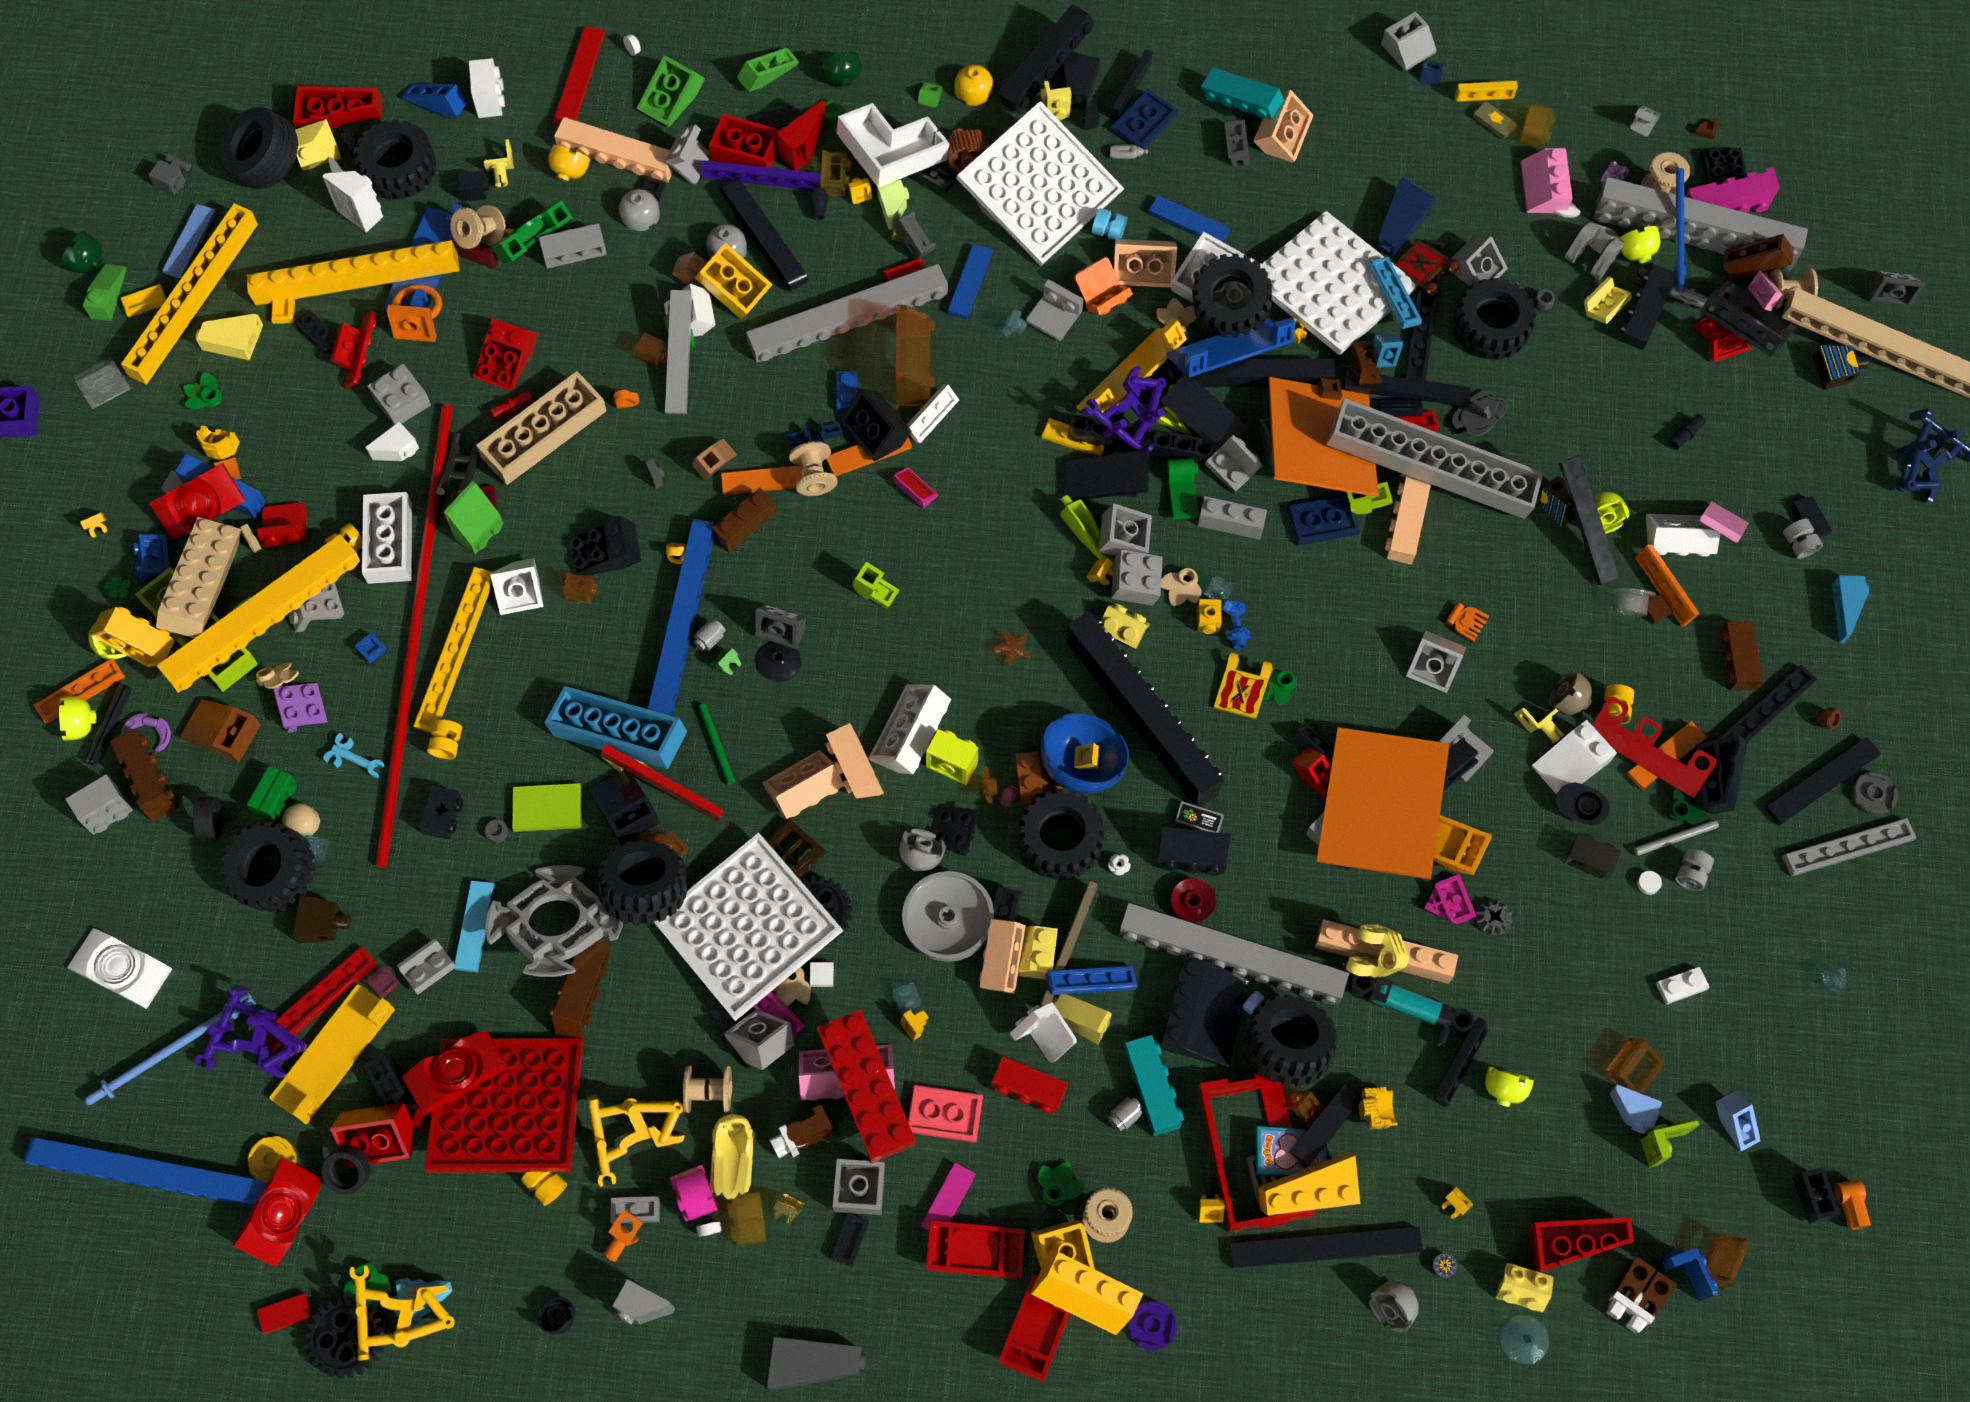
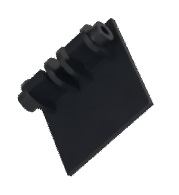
(955, 828)

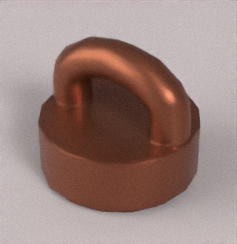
(1829, 718)

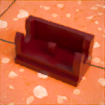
(480, 254)

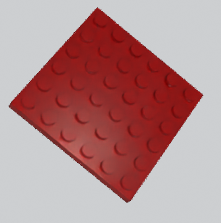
(516, 1118)

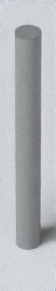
(1676, 837)

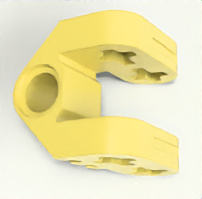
(1384, 965)

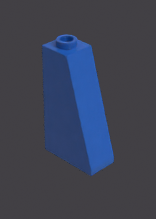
(192, 467)

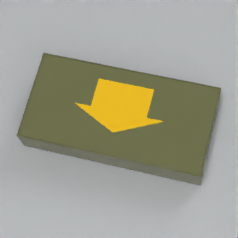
(1494, 120)

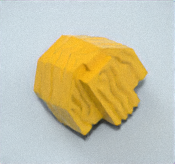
(218, 444)
(1377, 1108)

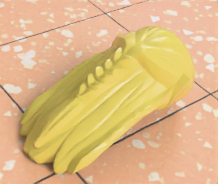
(731, 1156)

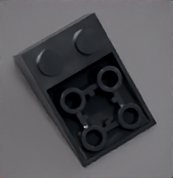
(605, 547)
(624, 806)

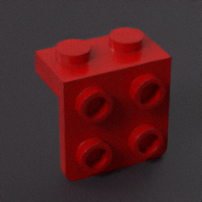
(283, 525)

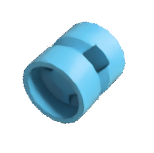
(1109, 224)

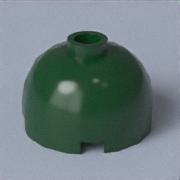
(841, 69)
(84, 254)

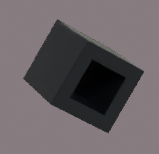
(473, 186)

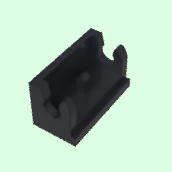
(387, 1079)

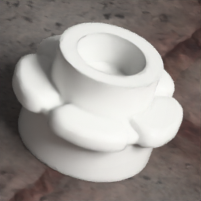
(1119, 870)

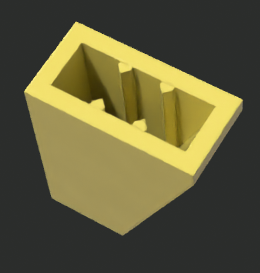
(230, 336)
(1083, 1017)

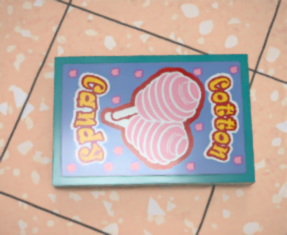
(1273, 1155)

